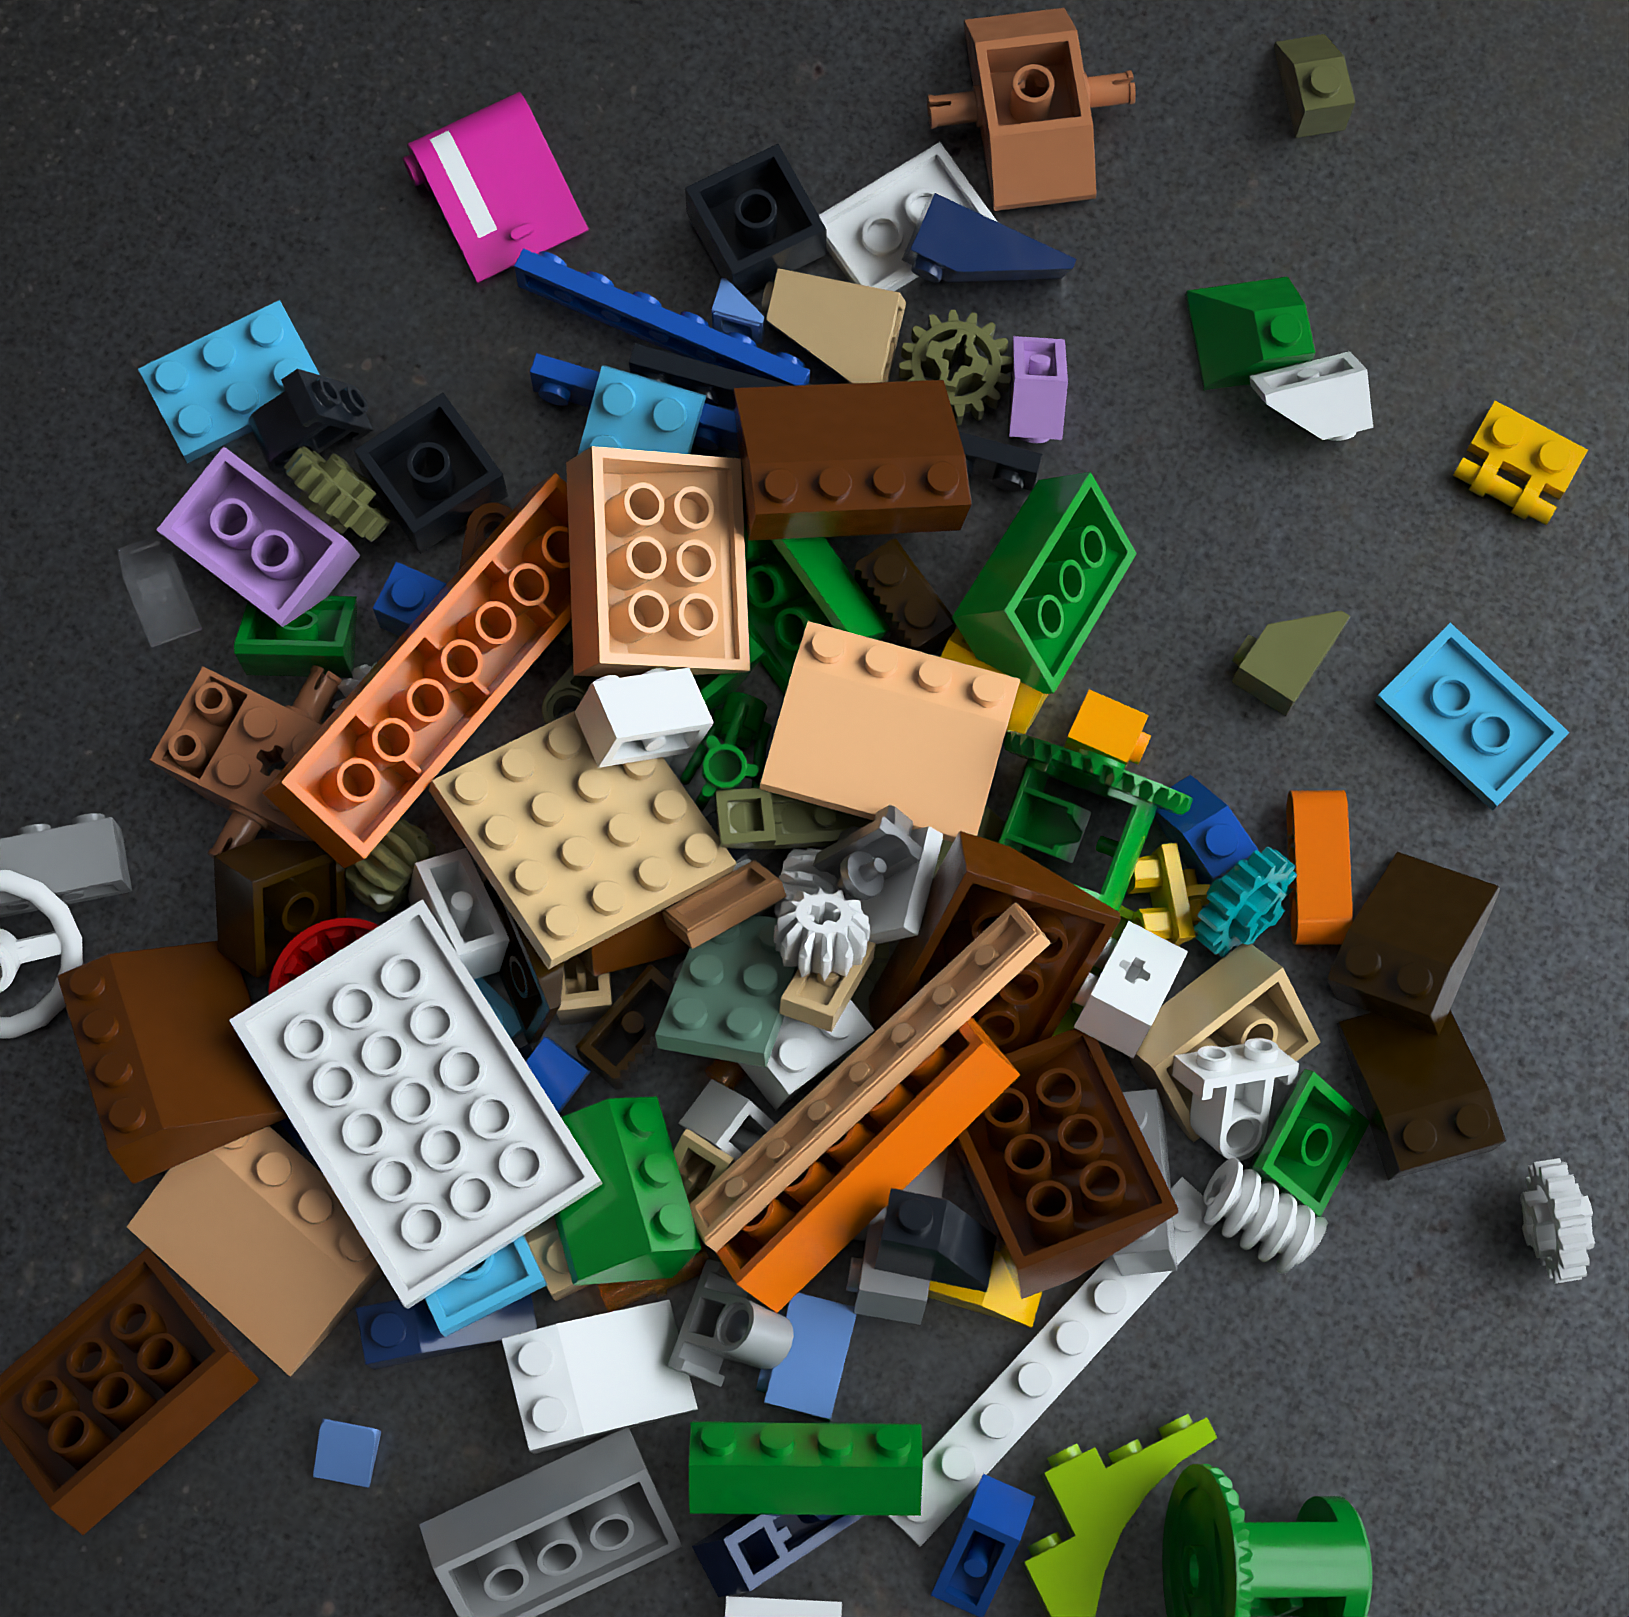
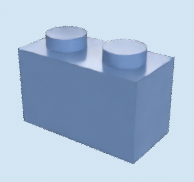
(813, 1367)

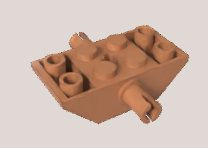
(1032, 107)
(230, 738)

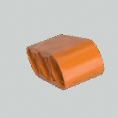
(1321, 853)

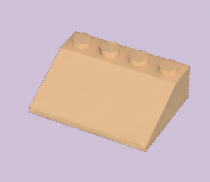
(656, 563)
(889, 728)
(261, 1243)

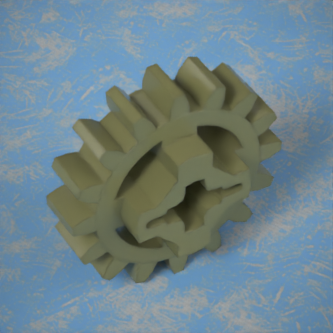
(973, 376)
(337, 493)

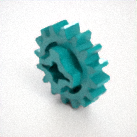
(1245, 901)

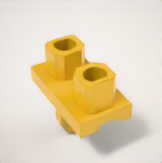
(1173, 894)

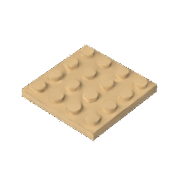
(577, 843)

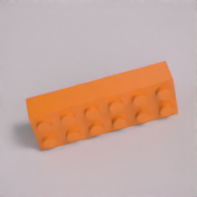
(855, 1176)

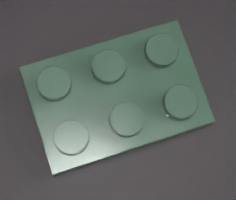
(729, 996)

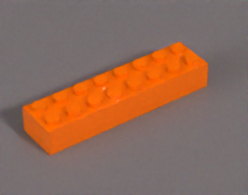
(434, 683)

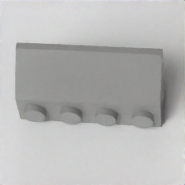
(551, 1532)

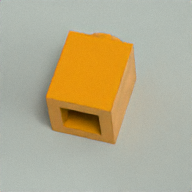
(1109, 729)

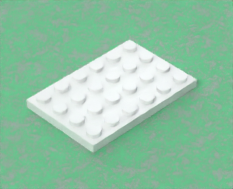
(415, 1103)

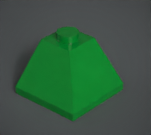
(1248, 330)

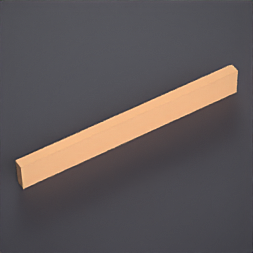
(867, 1076)

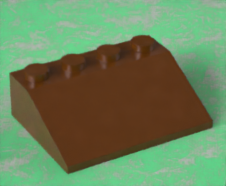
(850, 460)
(965, 897)
(165, 1055)
(1062, 1165)
(117, 1391)

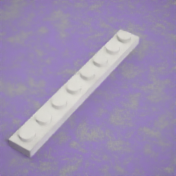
(1041, 1374)

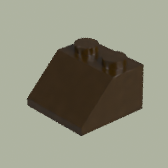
(271, 895)

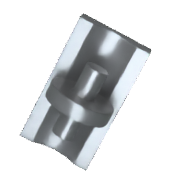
(870, 853)

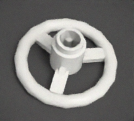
(64, 941)

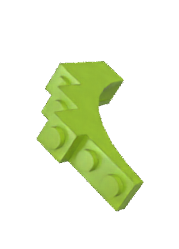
(1096, 1508)

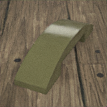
(773, 821)

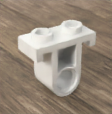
(1233, 1092)

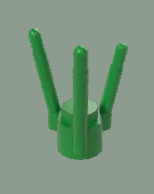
(738, 725)
(723, 769)

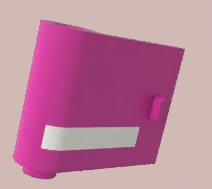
(496, 183)

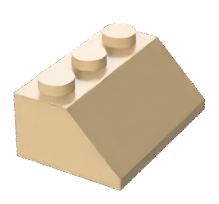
(1224, 1007)

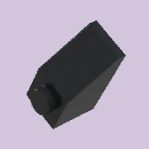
(934, 1242)

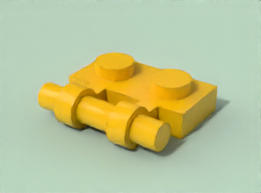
(1526, 451)

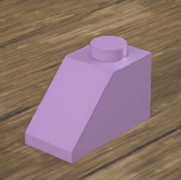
(1038, 389)

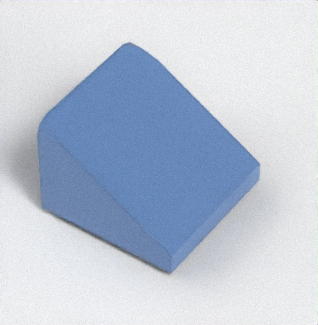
(736, 314)
(346, 1452)

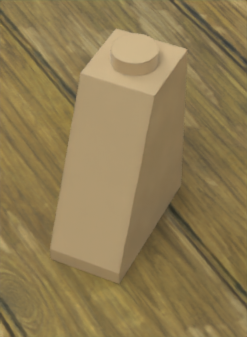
(837, 323)

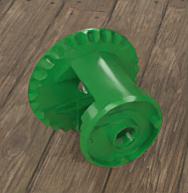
(1059, 825)
(1260, 1569)

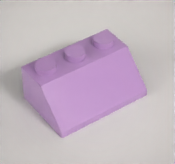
(258, 539)

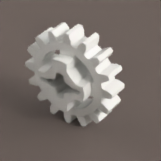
(1557, 1220)

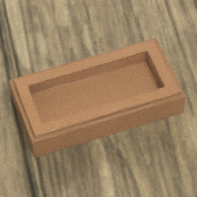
(723, 904)

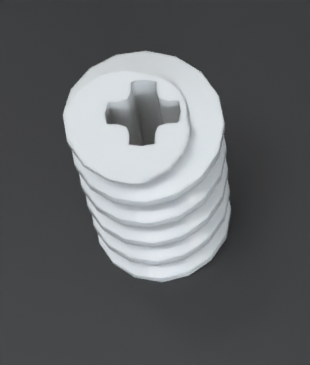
(1262, 1215)

